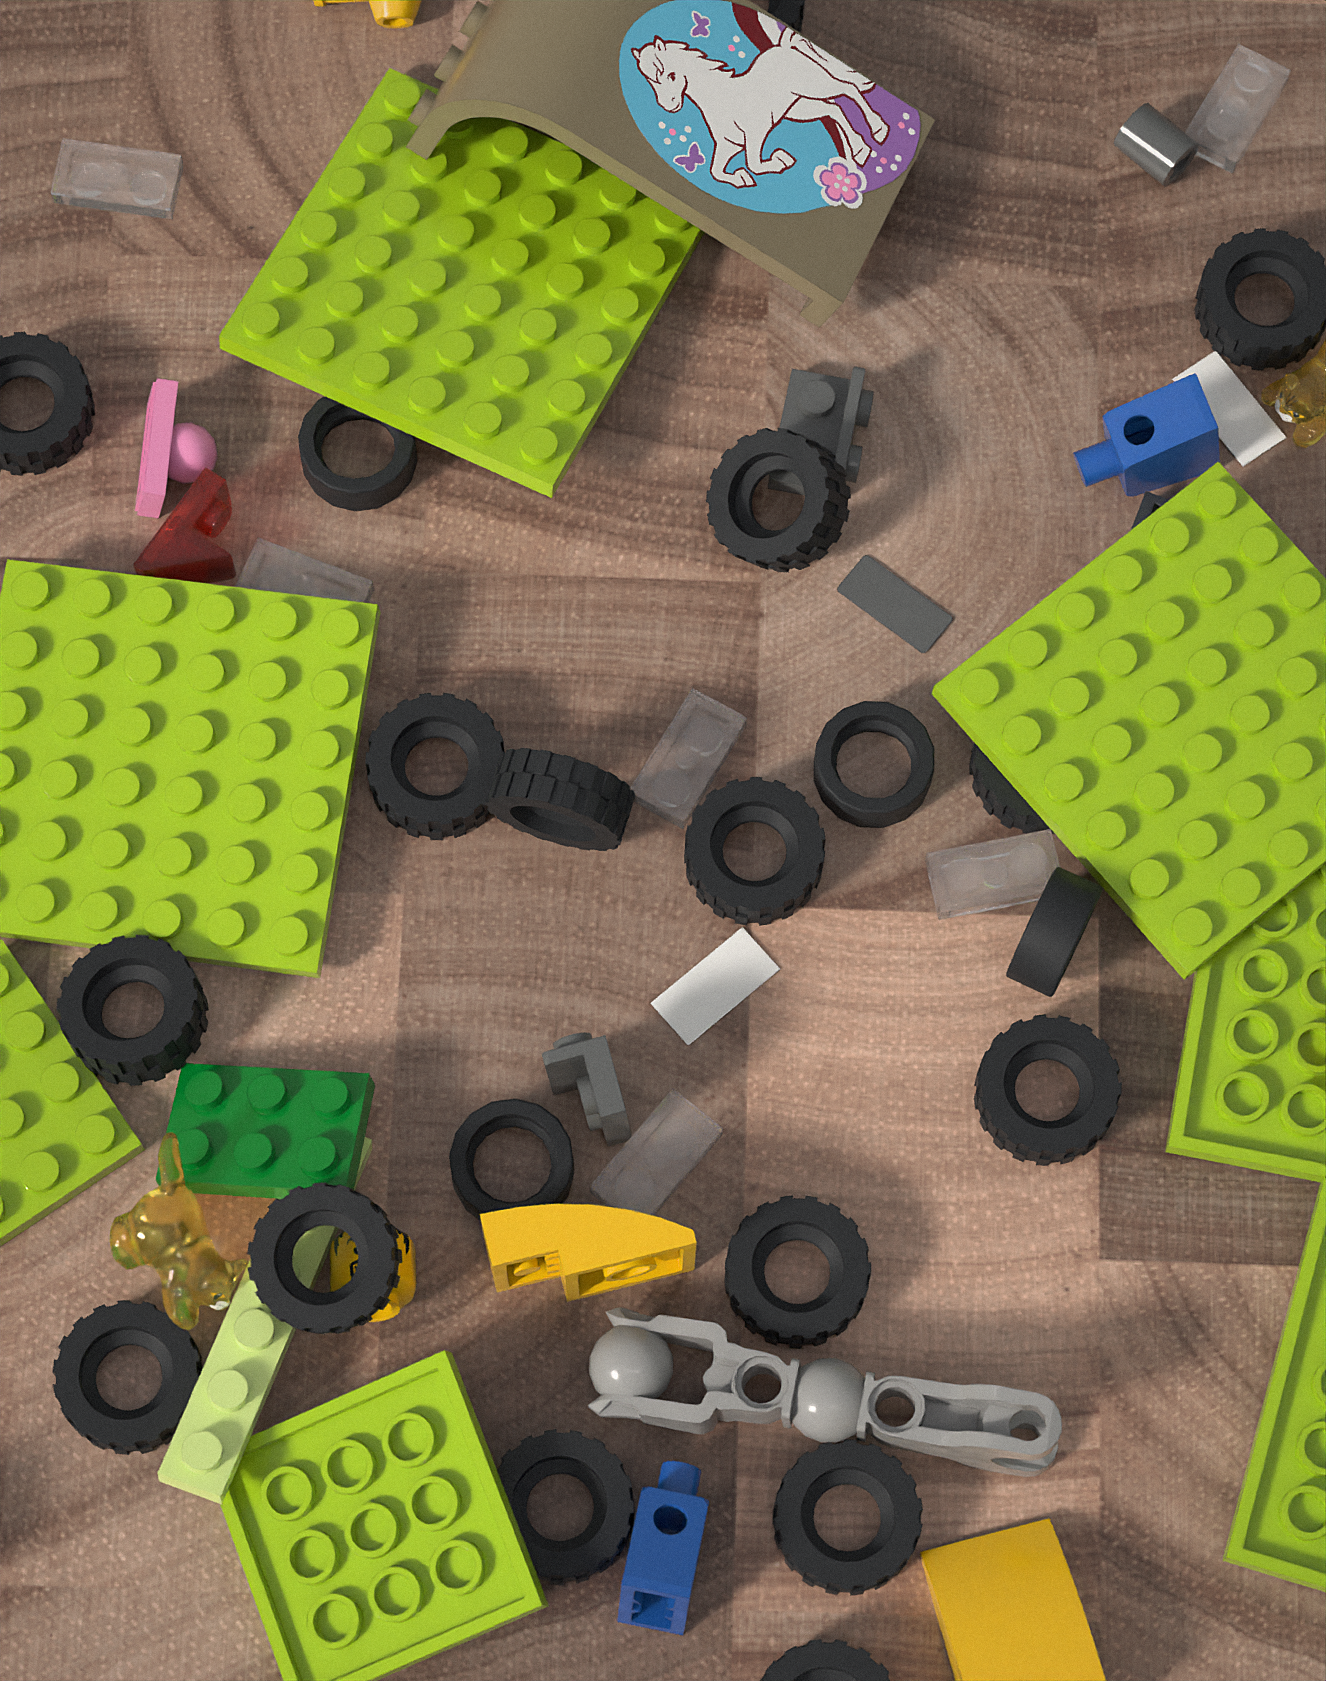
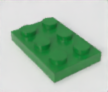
(268, 1128)

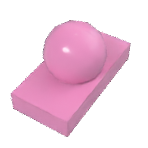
(169, 450)

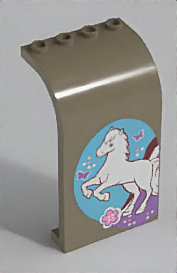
(703, 114)

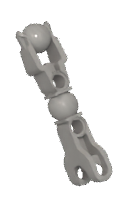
(821, 1399)

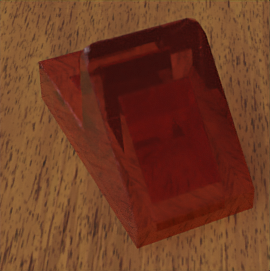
(181, 543)

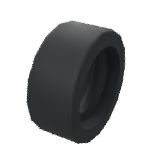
(345, 492)
(892, 721)
(1054, 931)
(504, 1115)

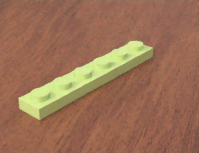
(239, 1377)

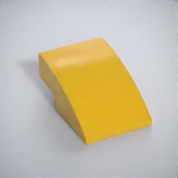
(585, 1245)
(1011, 1608)

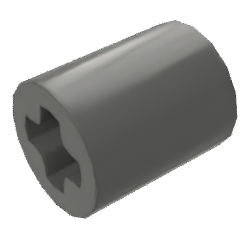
(1156, 144)

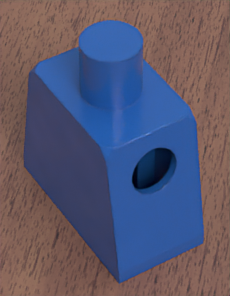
(1154, 440)
(664, 1551)

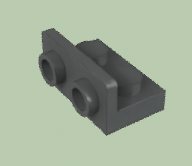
(827, 413)
(588, 1066)

